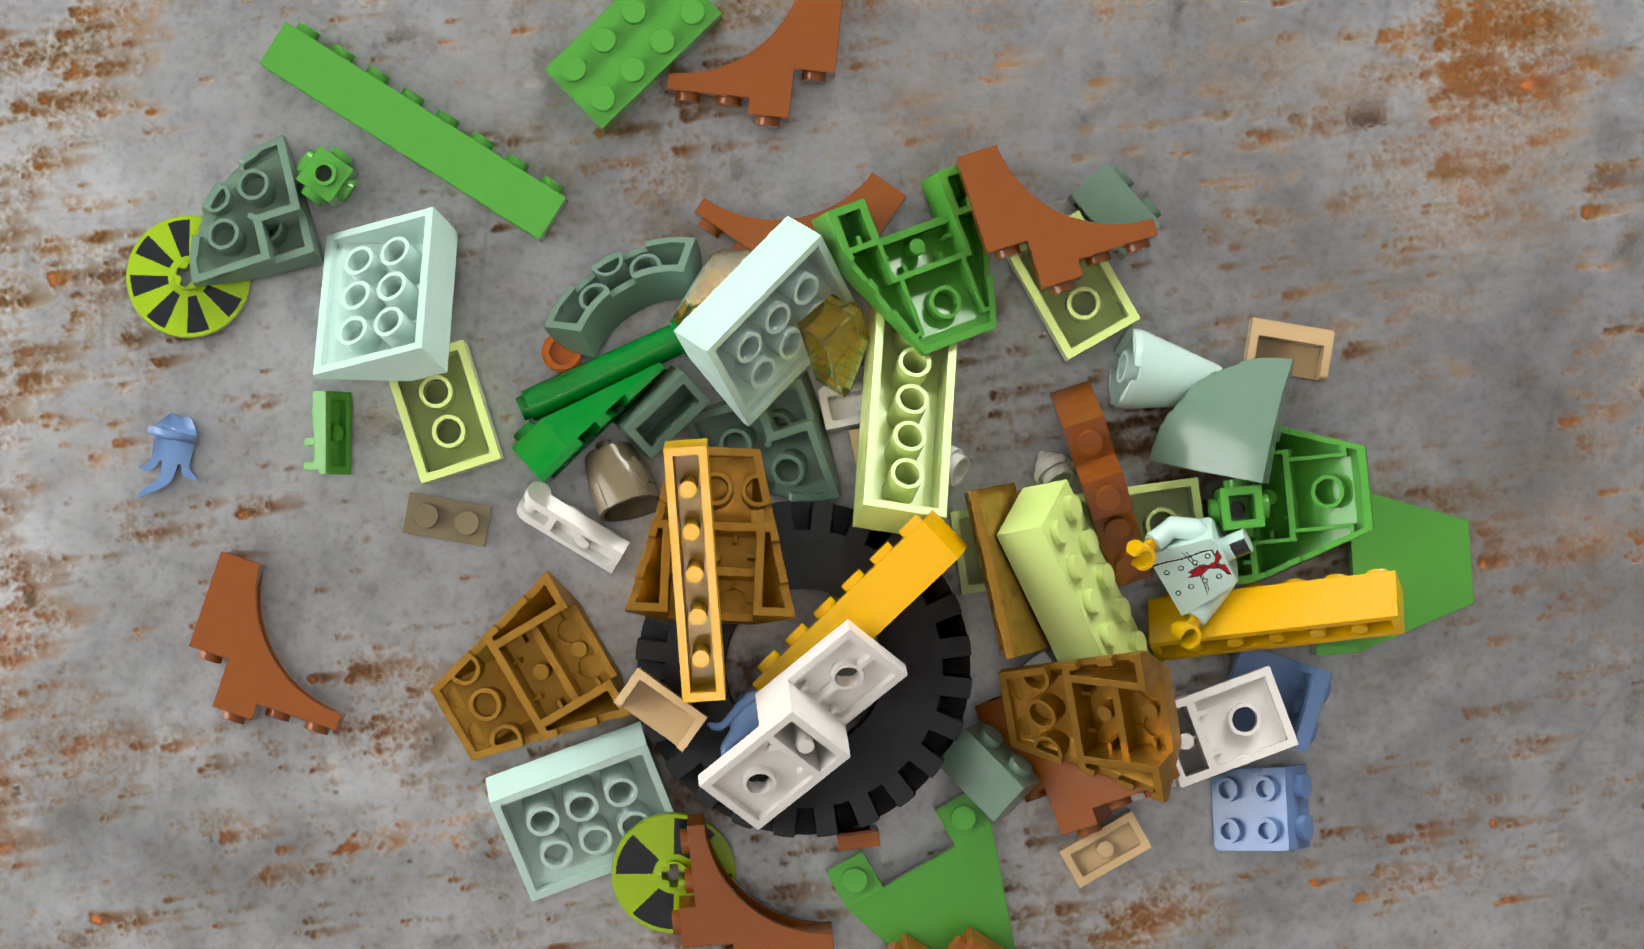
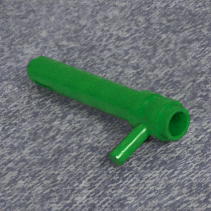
(600, 372)

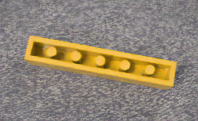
(695, 570)
(879, 594)
(1287, 615)

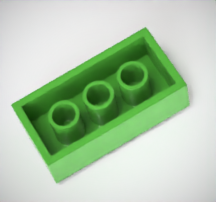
(629, 53)

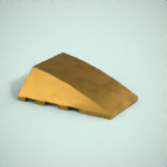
(747, 548)
(531, 676)
(1100, 714)

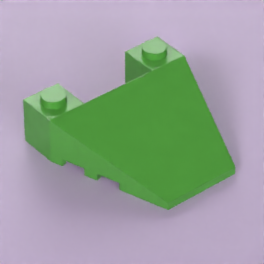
(922, 279)
(1315, 500)
(1428, 556)
(939, 895)

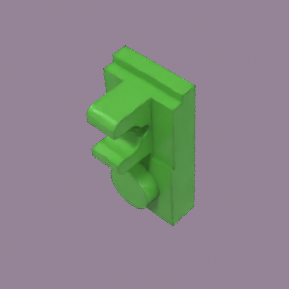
(331, 433)

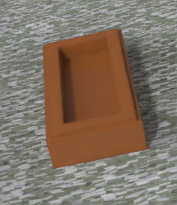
(858, 838)

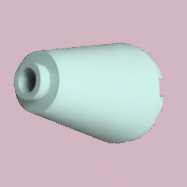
(1153, 371)

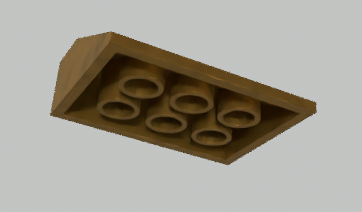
(1011, 612)

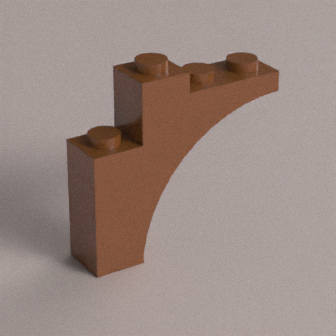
(801, 45)
(748, 232)
(1055, 242)
(1099, 477)
(253, 677)
(1075, 797)
(726, 913)

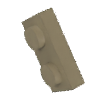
(447, 519)

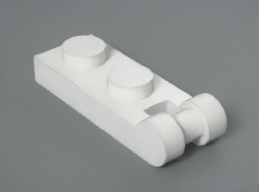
(571, 527)

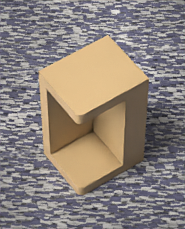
(1306, 345)
(661, 708)
(1104, 850)

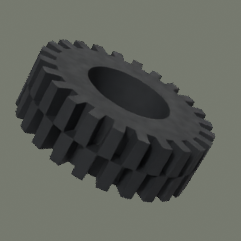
(903, 730)

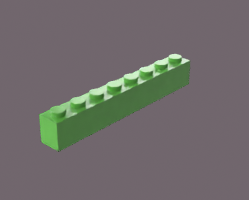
(413, 131)

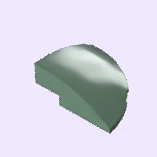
(255, 222)
(1229, 421)
(790, 440)

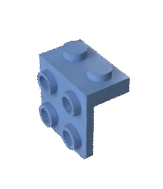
(1300, 687)
(1262, 809)

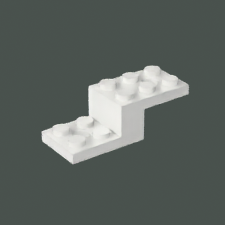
(802, 725)
(1208, 734)

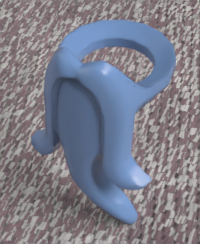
(174, 447)
(741, 720)

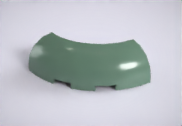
(620, 288)

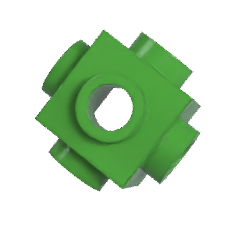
(338, 187)
(1254, 504)

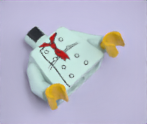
(1194, 567)

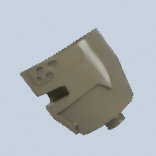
(620, 482)

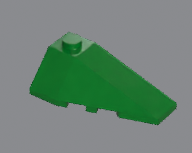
(566, 433)

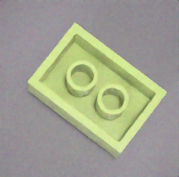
(1081, 315)
(448, 419)

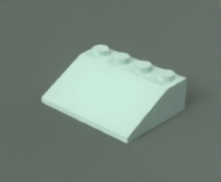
(387, 299)
(748, 326)
(576, 806)

